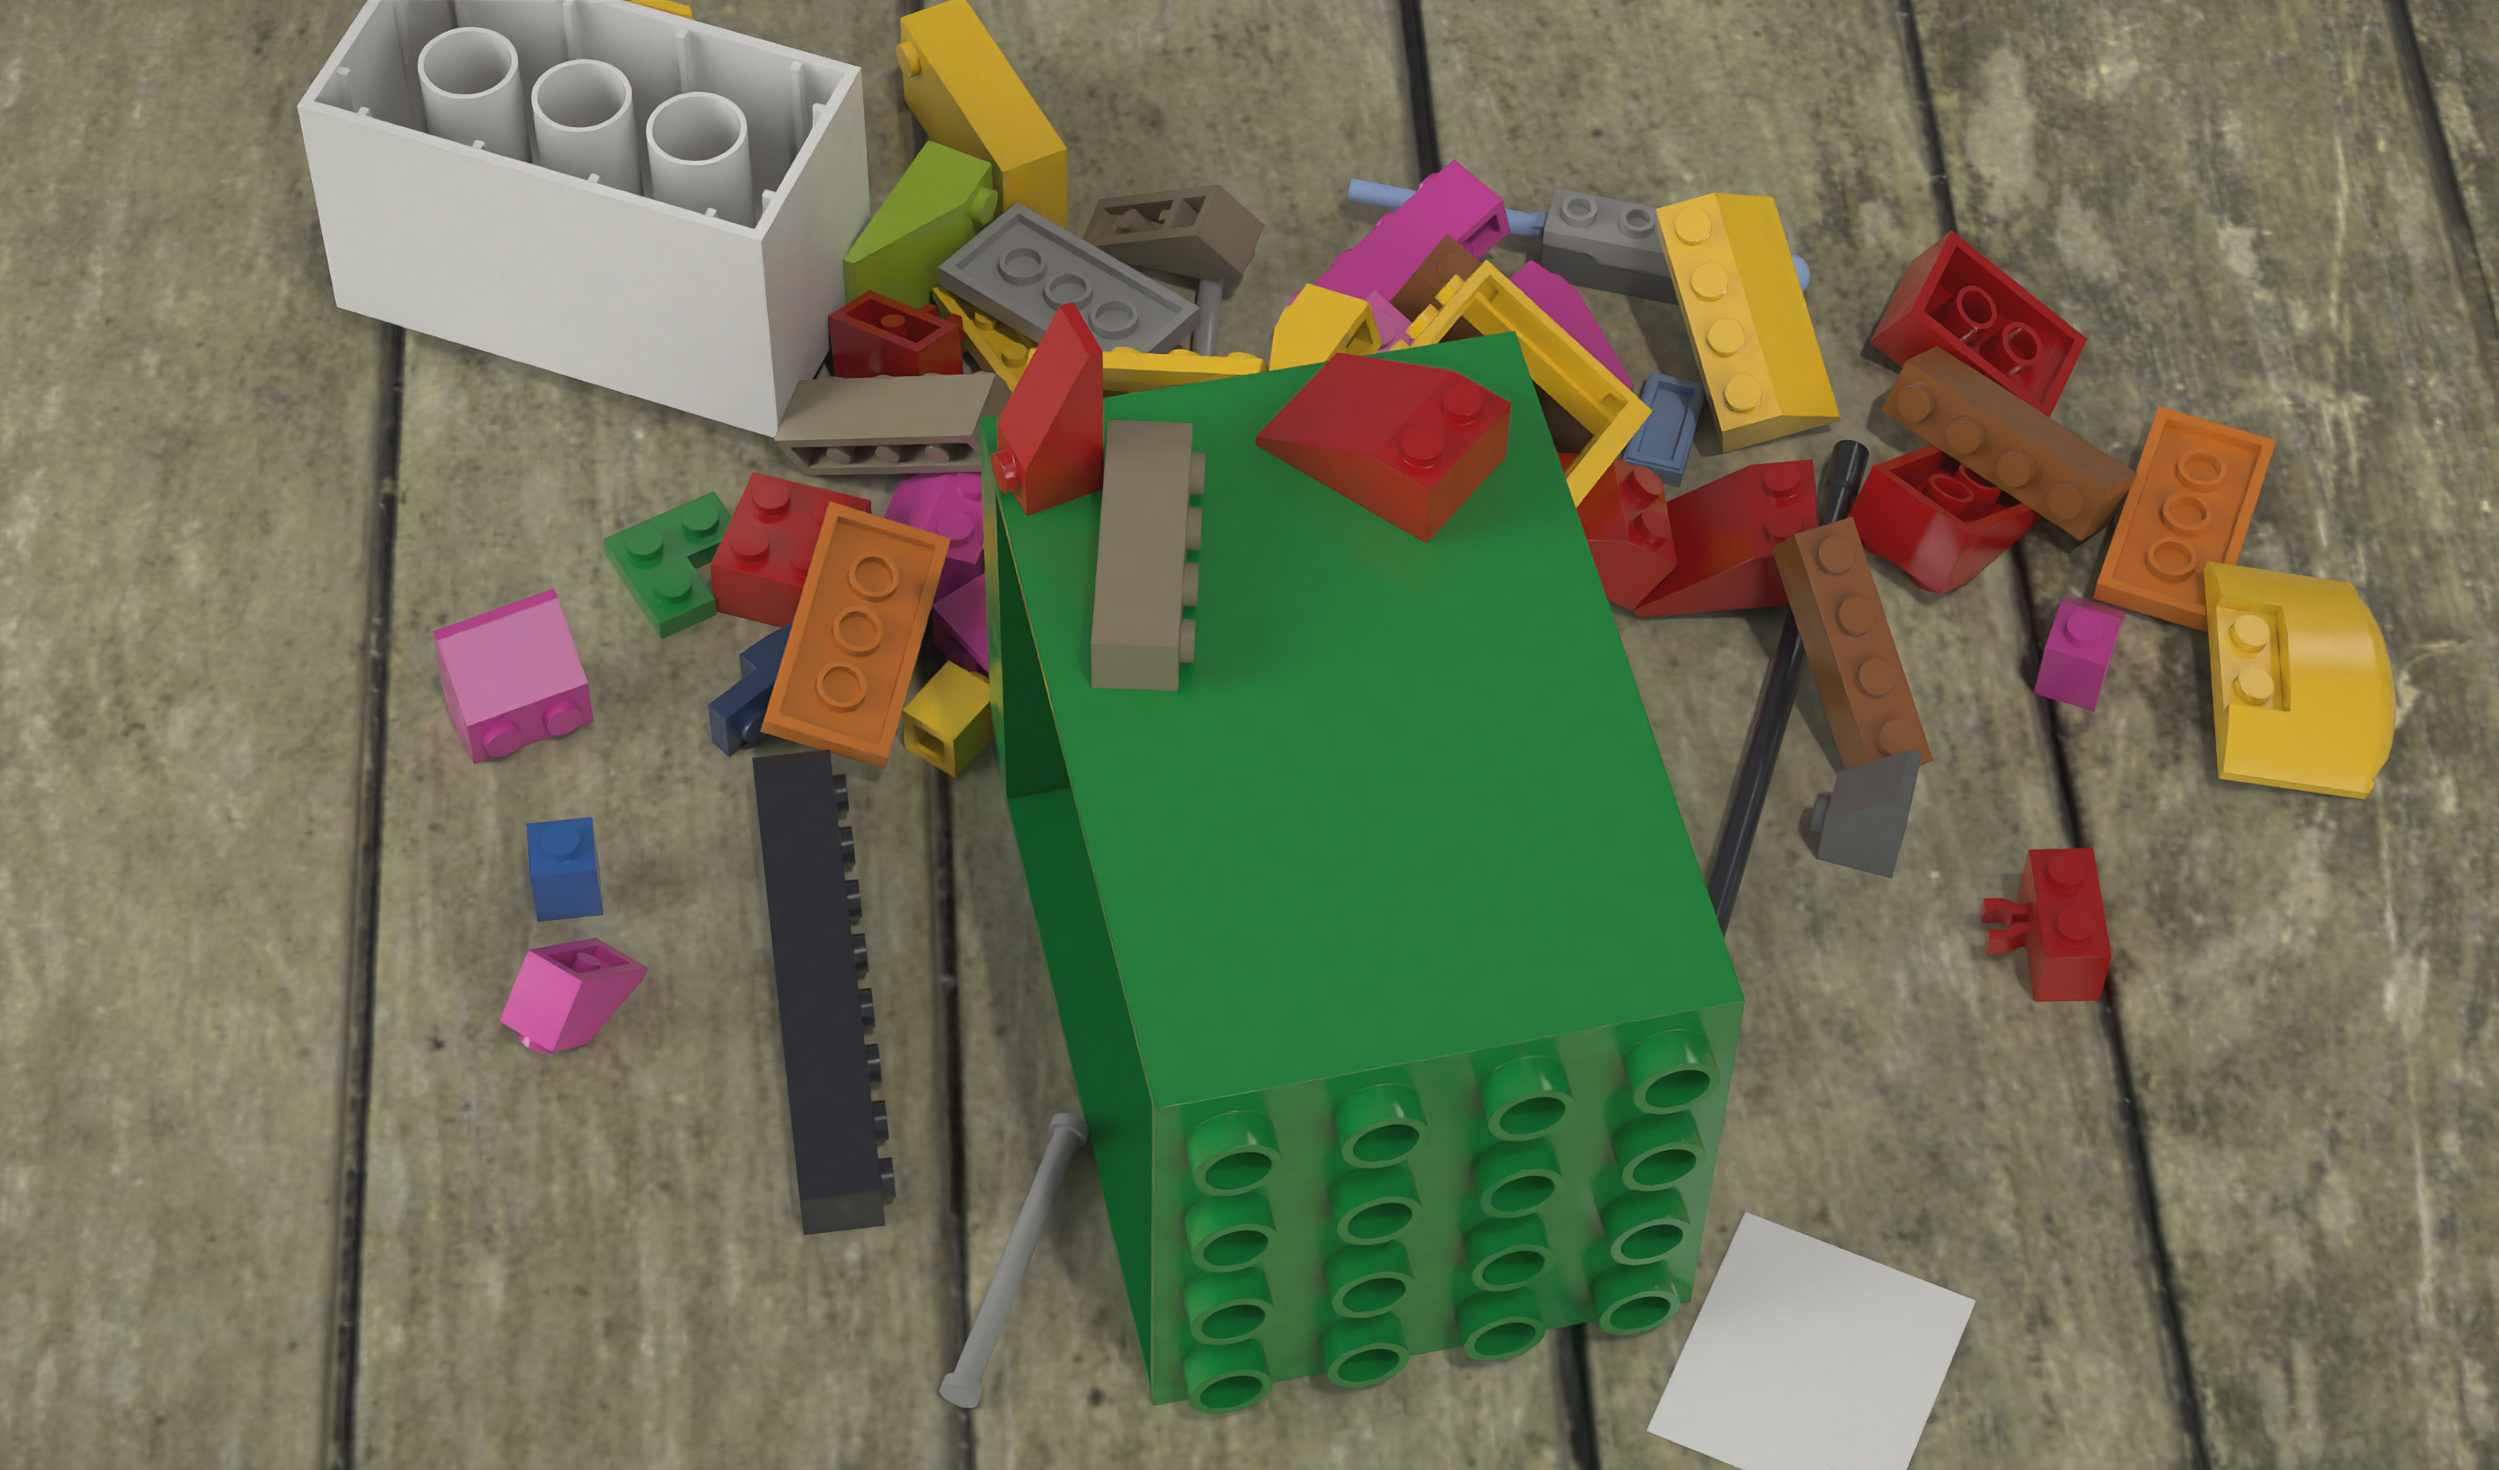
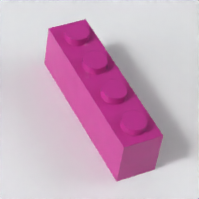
(1402, 239)

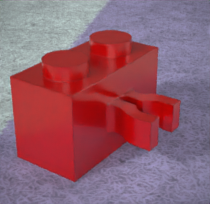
(893, 339)
(2058, 923)

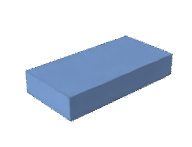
(1669, 431)

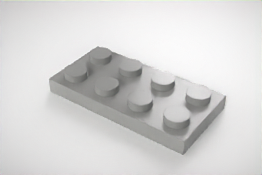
(1032, 266)

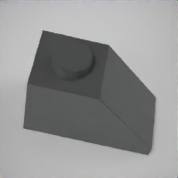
(1867, 814)

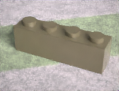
(890, 423)
(1143, 556)

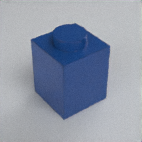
(564, 869)

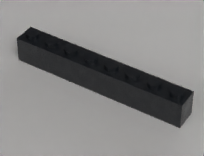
(819, 993)

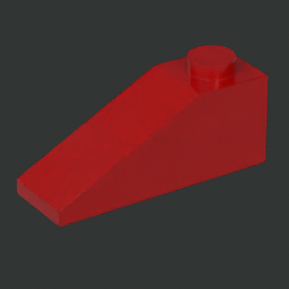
(1054, 420)

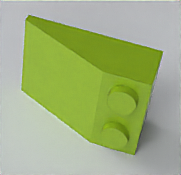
(920, 225)

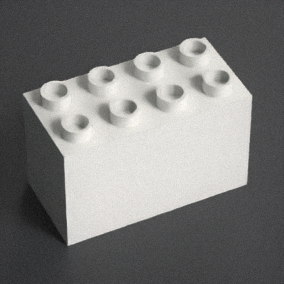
(593, 193)

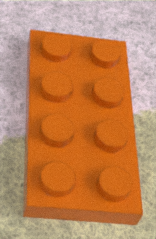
(2181, 511)
(856, 635)

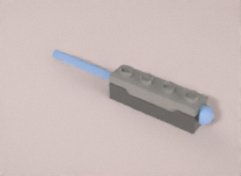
(1585, 240)

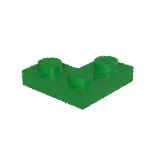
(661, 558)

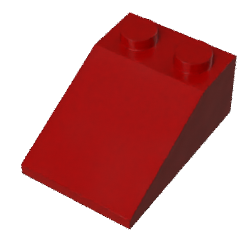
(1983, 319)
(1393, 437)
(1937, 518)
(1627, 530)
(1727, 539)

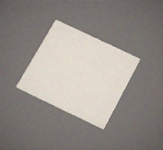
(1810, 1358)

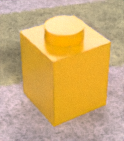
(949, 719)

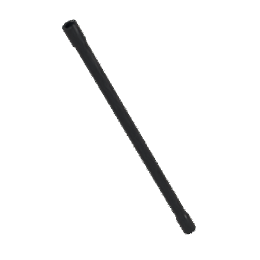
(1839, 491)

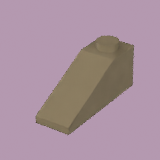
(1177, 231)

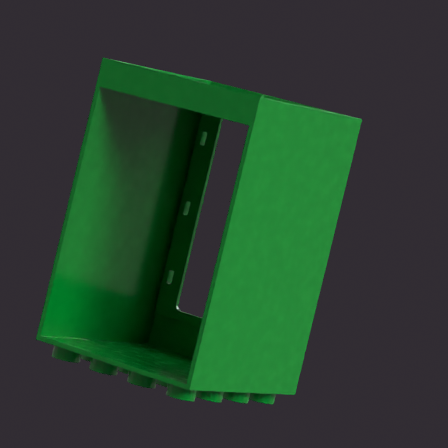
(1367, 920)

